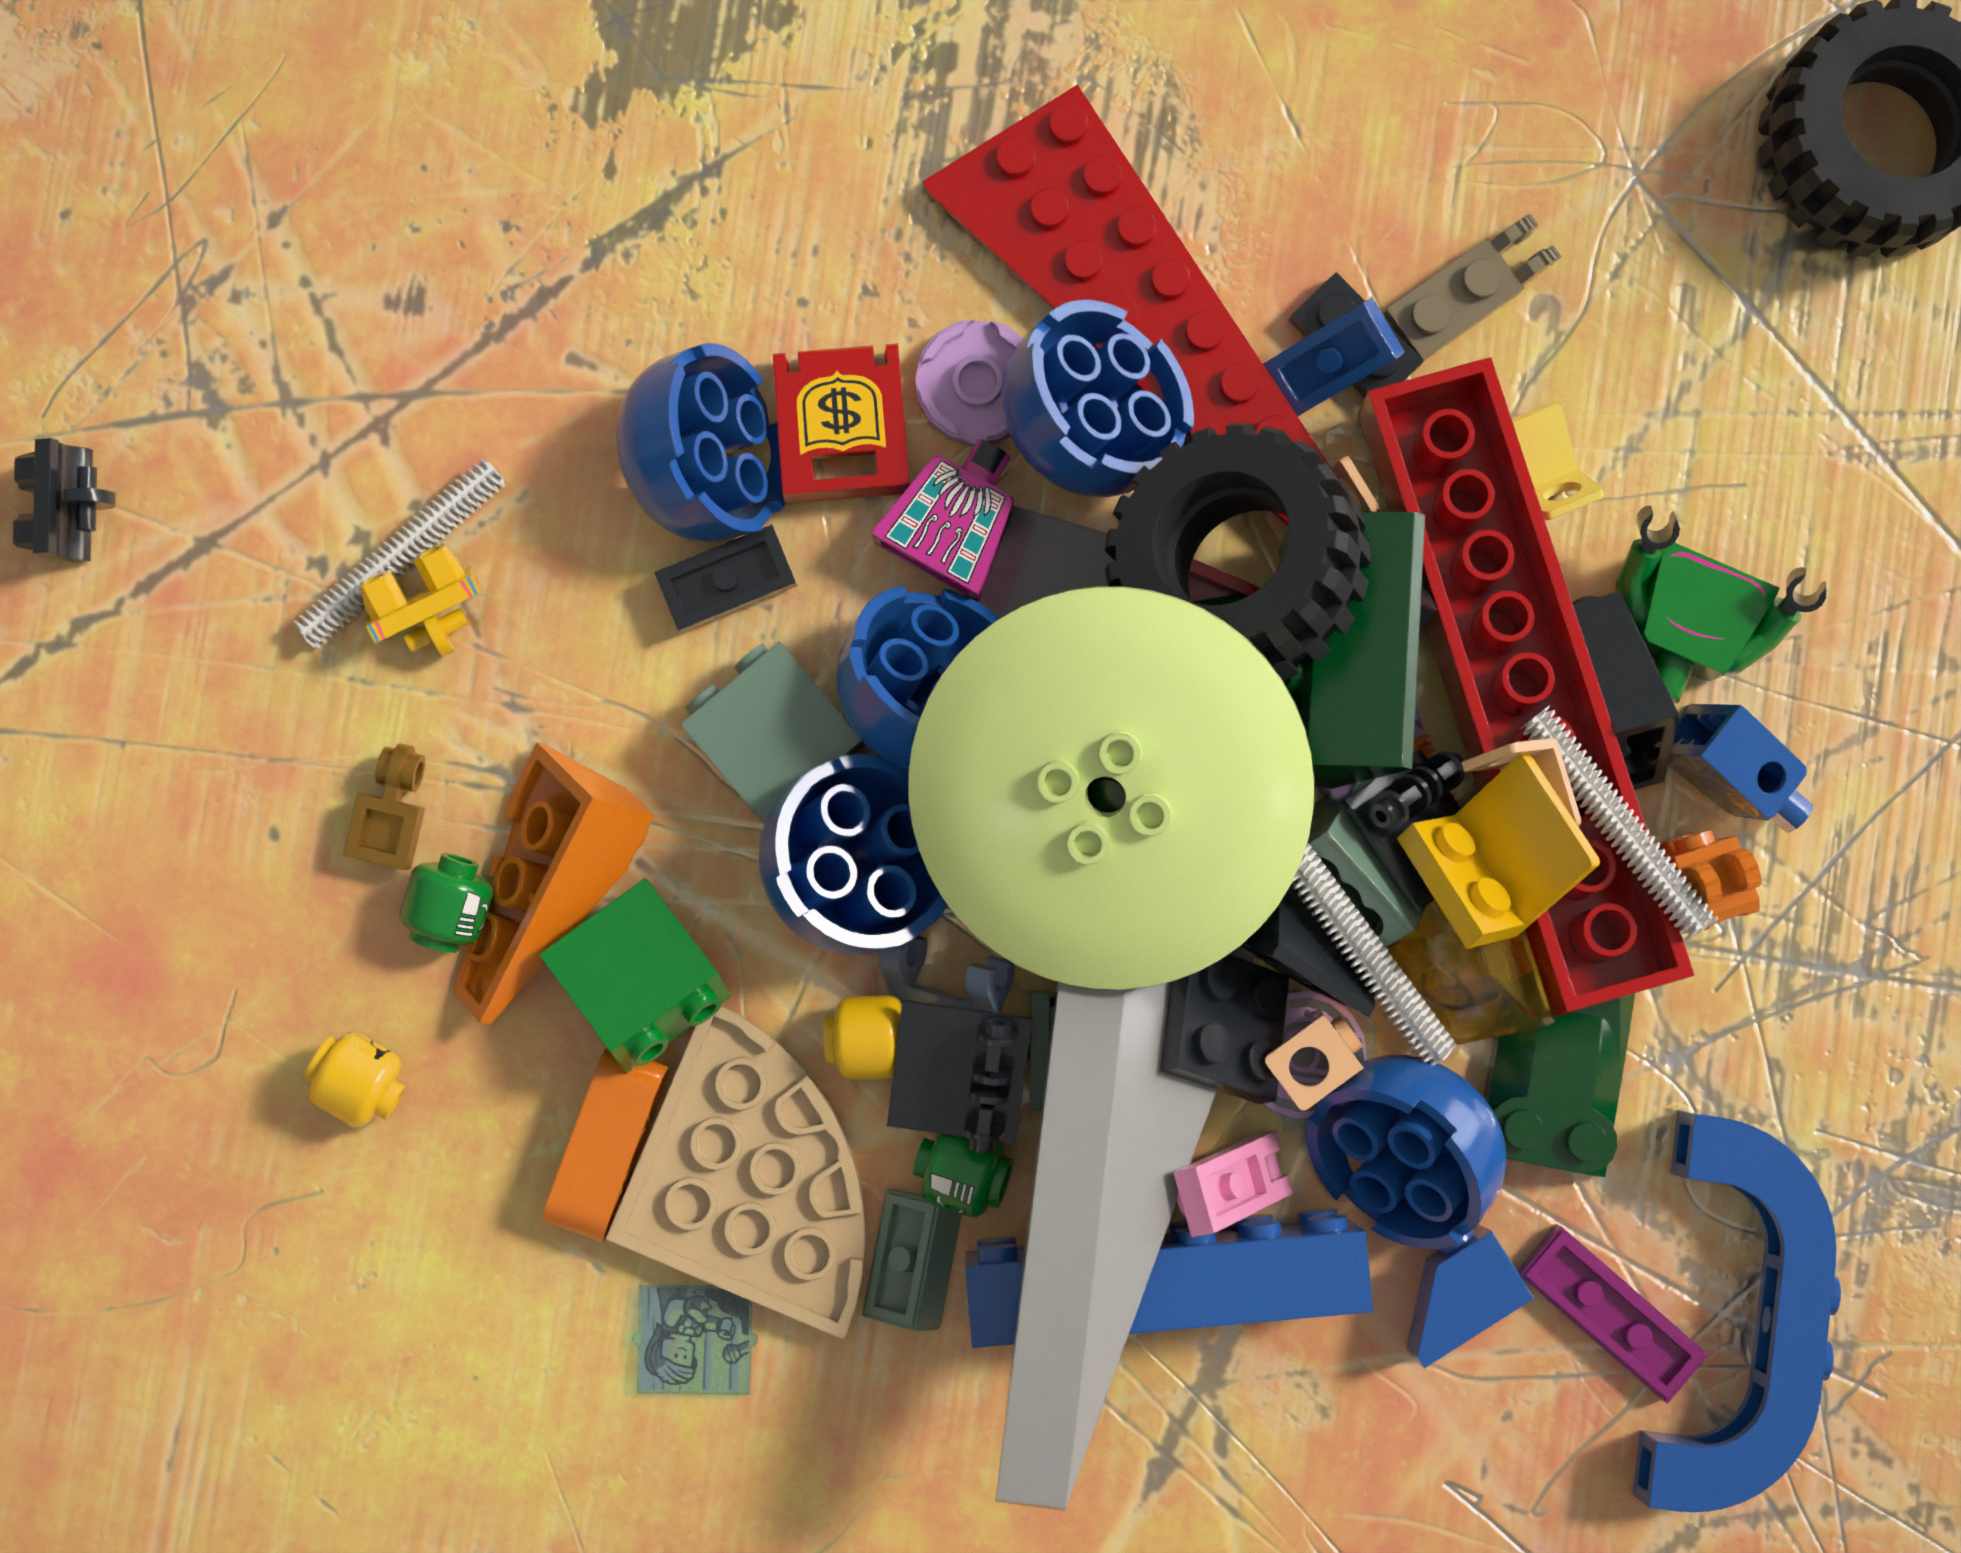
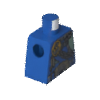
(1739, 765)

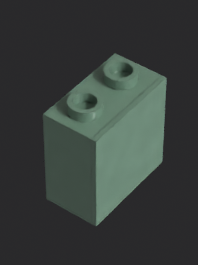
(768, 727)
(1359, 868)

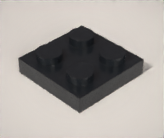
(1225, 1027)

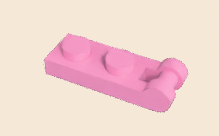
(1231, 1184)

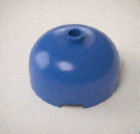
(1079, 405)
(676, 439)
(897, 659)
(847, 860)
(1420, 1138)

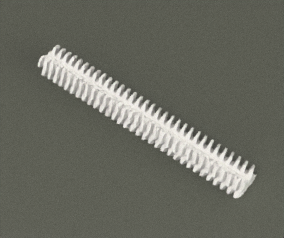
(402, 551)
(1623, 828)
(1372, 959)

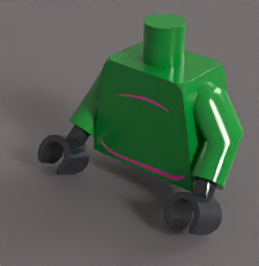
(1702, 612)

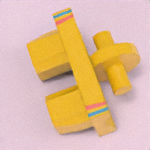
(446, 587)

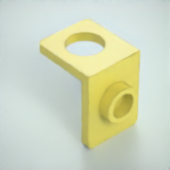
(1552, 461)

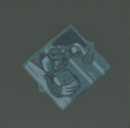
(693, 1340)

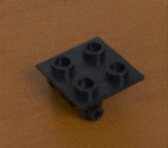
(1396, 801)
(959, 1073)

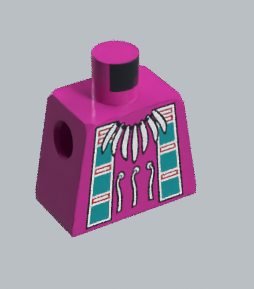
(951, 519)

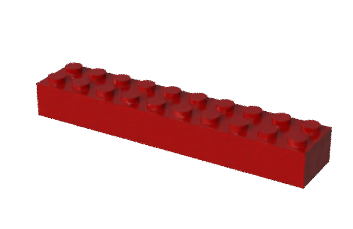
(1512, 650)

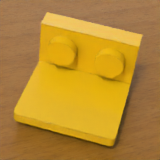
(1501, 855)

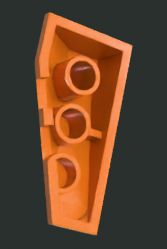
(561, 858)

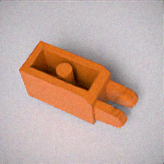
(1718, 872)

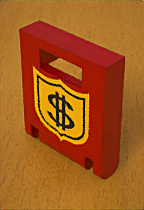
(840, 409)

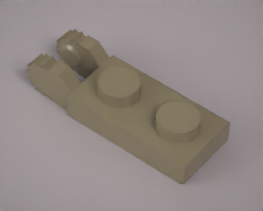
(1466, 291)

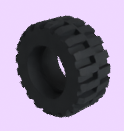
(1813, 156)
(1238, 474)

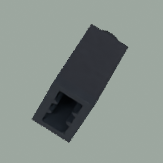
(1631, 687)

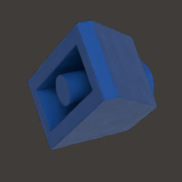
(1463, 1294)

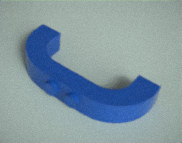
(1790, 1328)

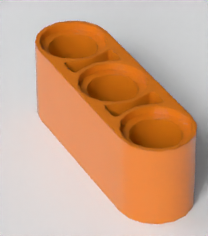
(604, 1147)

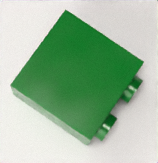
(636, 976)

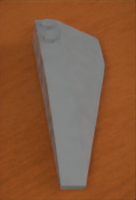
(1094, 1223)

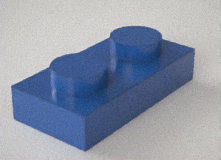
(1334, 357)

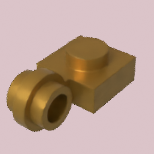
(384, 827)

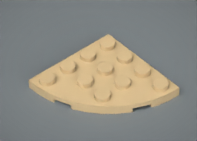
(750, 1180)

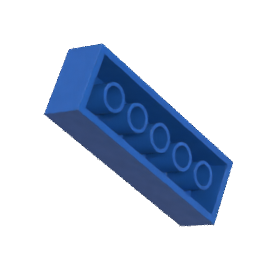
(1206, 1280)

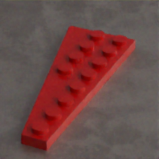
(1082, 226)

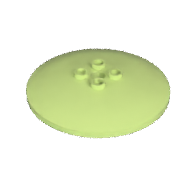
(1132, 694)

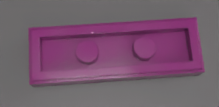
(1612, 1313)

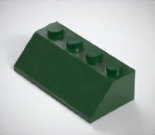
(1364, 690)

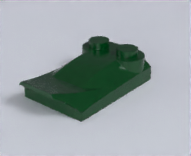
(1561, 1088)

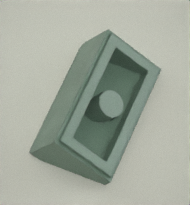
(911, 1262)

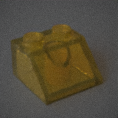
(1474, 989)

